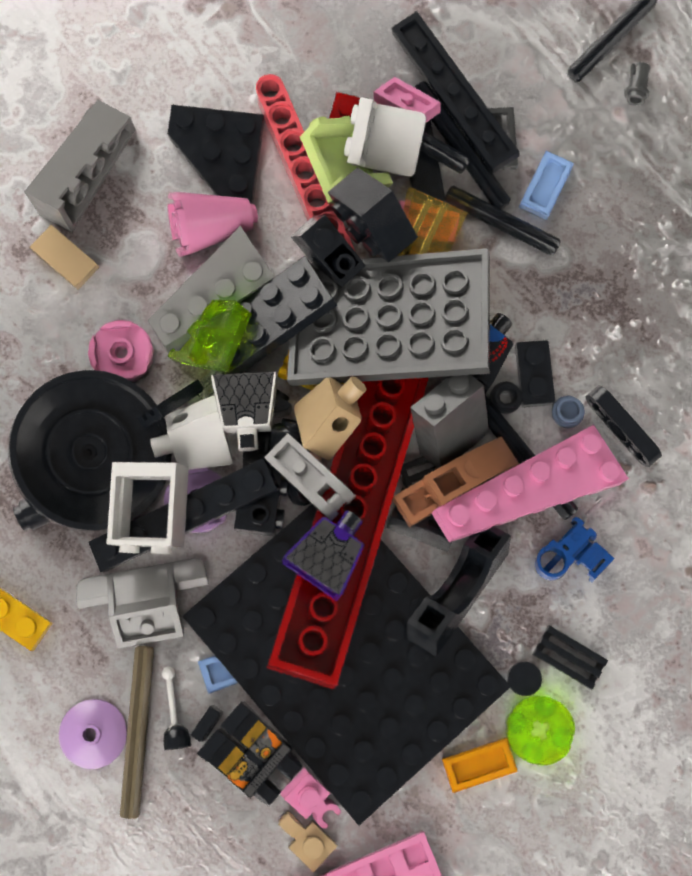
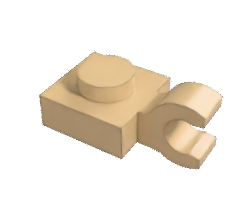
(310, 842)

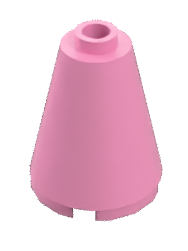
(207, 219)

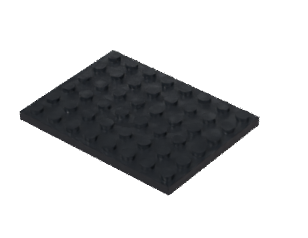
(392, 696)

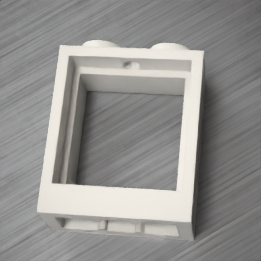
(121, 500)

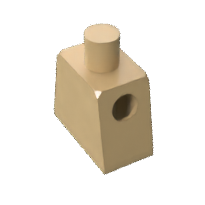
(329, 415)

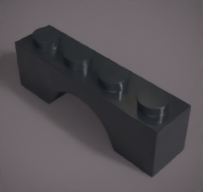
(444, 610)

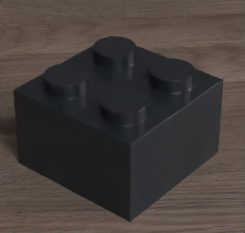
(372, 215)

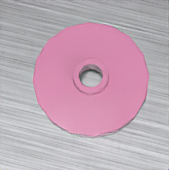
(118, 336)

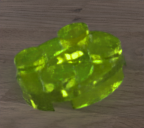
(558, 736)

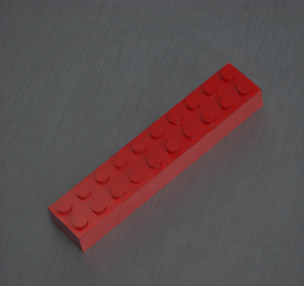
(369, 463)

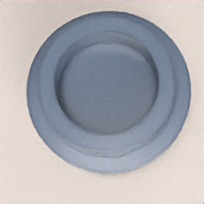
(568, 412)

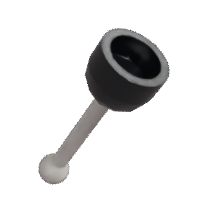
(176, 735)

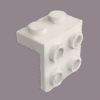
(385, 138)

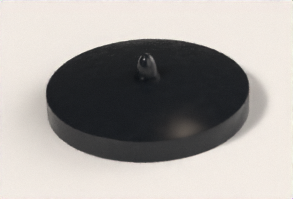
(67, 444)

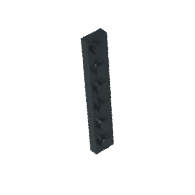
(455, 92)
(202, 508)

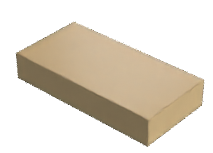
(64, 257)

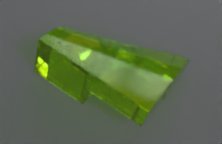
(214, 336)

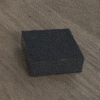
(207, 723)

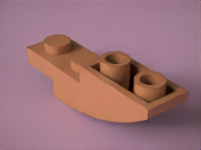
(454, 480)

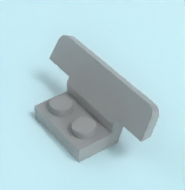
(143, 599)

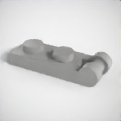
(309, 476)

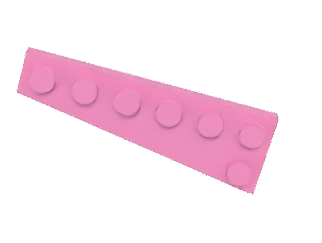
(551, 478)

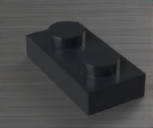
(535, 373)

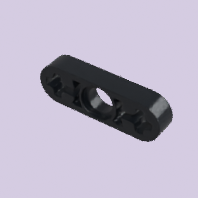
(623, 426)

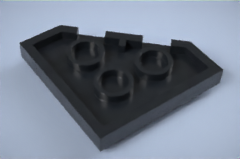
(220, 147)

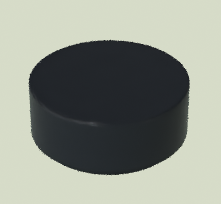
(524, 678)

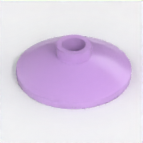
(109, 728)

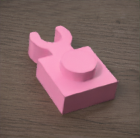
(309, 797)

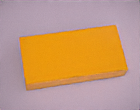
(479, 765)

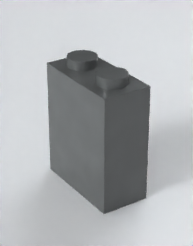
(450, 419)

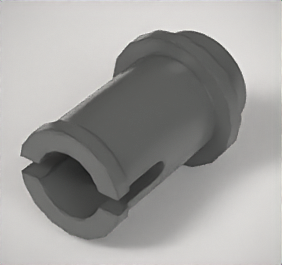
(637, 90)

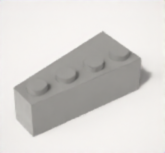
(80, 165)
(228, 274)

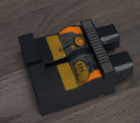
(250, 767)

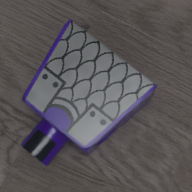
(327, 554)

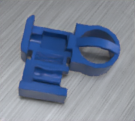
(578, 549)

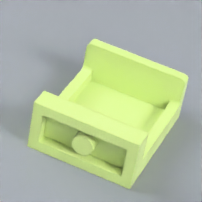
(325, 148)

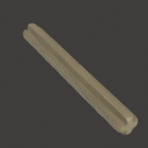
(136, 732)

